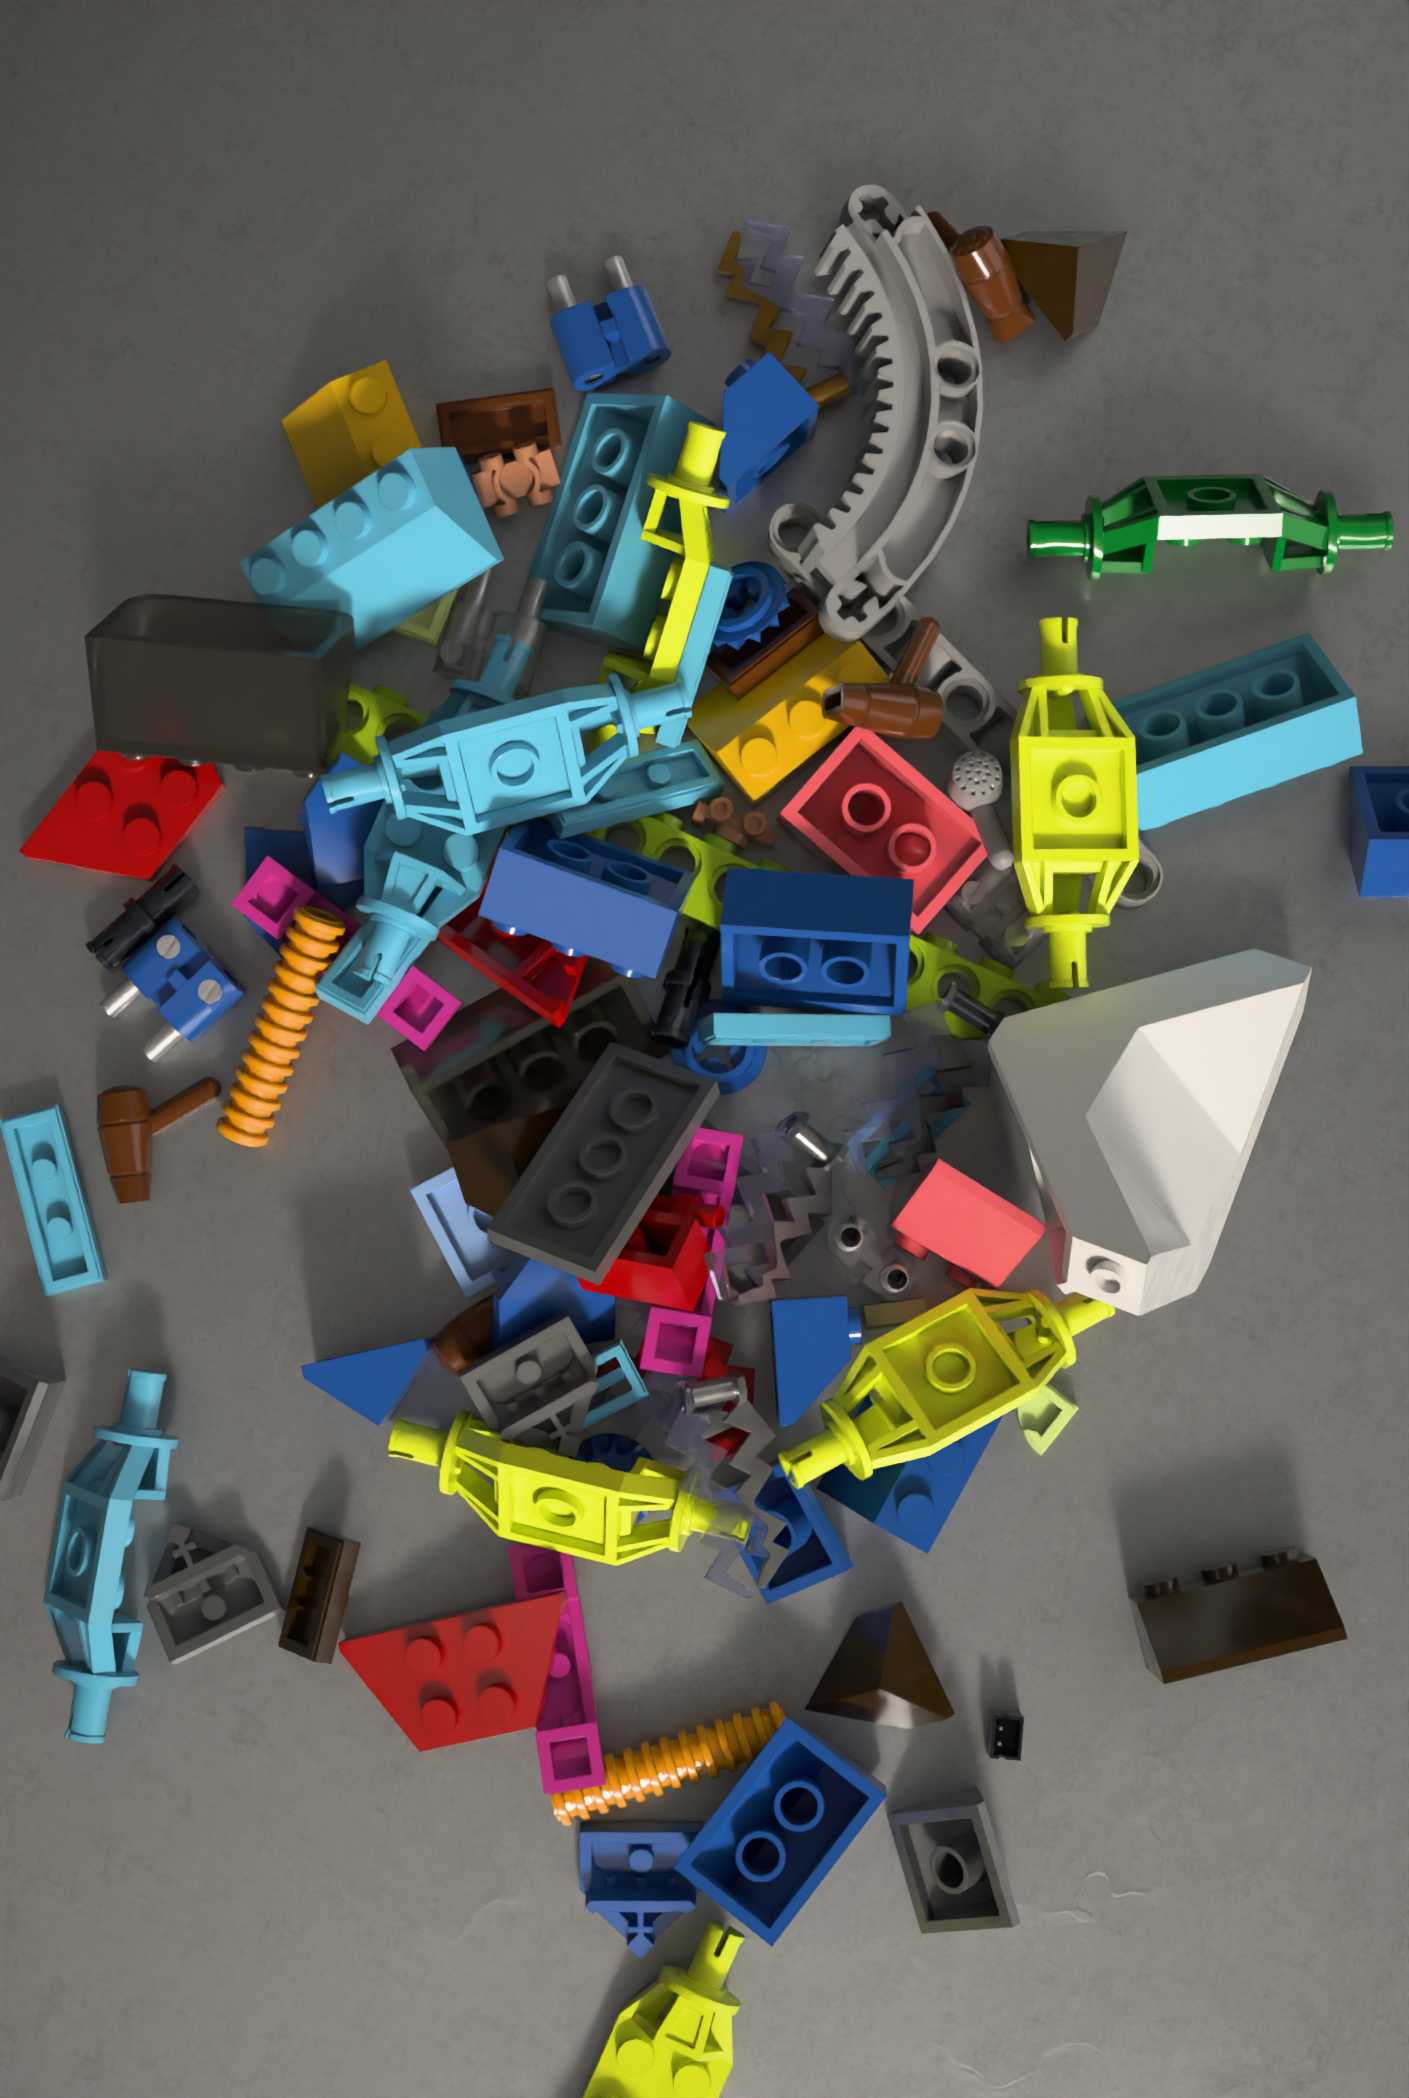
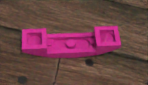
(417, 1005)
(679, 1337)
(569, 1729)

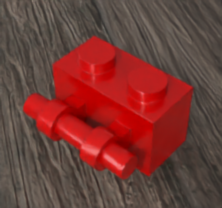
(664, 1254)

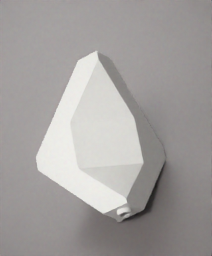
(1147, 1116)

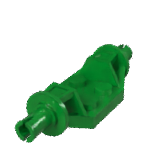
(1190, 508)

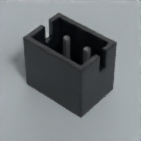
(1005, 1734)

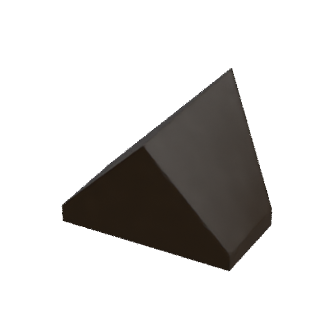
(1067, 274)
(496, 1157)
(882, 1674)

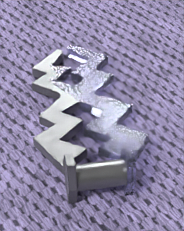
(761, 1228)
(730, 1506)

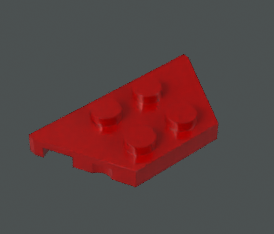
(125, 815)
(519, 964)
(463, 1671)

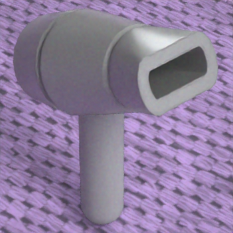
(975, 787)

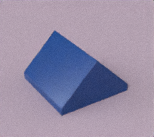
(373, 1379)
(808, 1535)

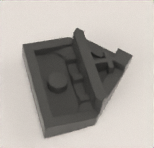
(536, 1386)
(207, 1593)

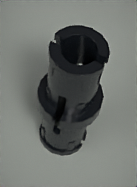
(142, 918)
(686, 986)

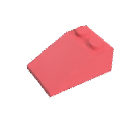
(883, 818)
(964, 1226)

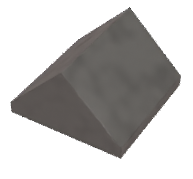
(26, 1411)
(953, 1864)

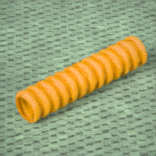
(280, 1027)
(673, 1762)

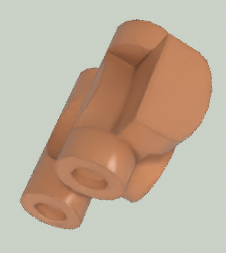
(505, 480)
(732, 828)

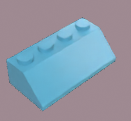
(382, 546)
(591, 547)
(1238, 729)

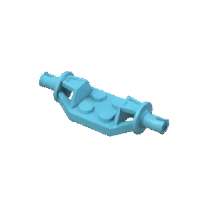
(510, 757)
(412, 857)
(89, 1551)

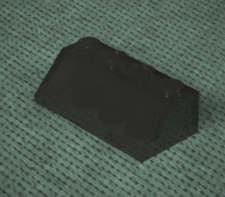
(511, 1062)

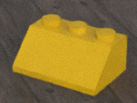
(349, 431)
(780, 723)

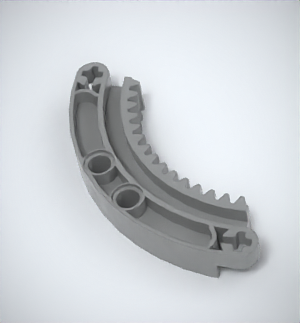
(911, 327)

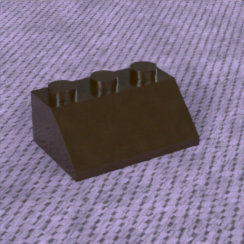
(1234, 1615)

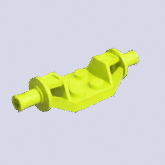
(685, 576)
(1070, 802)
(943, 1379)
(558, 1499)
(691, 2047)

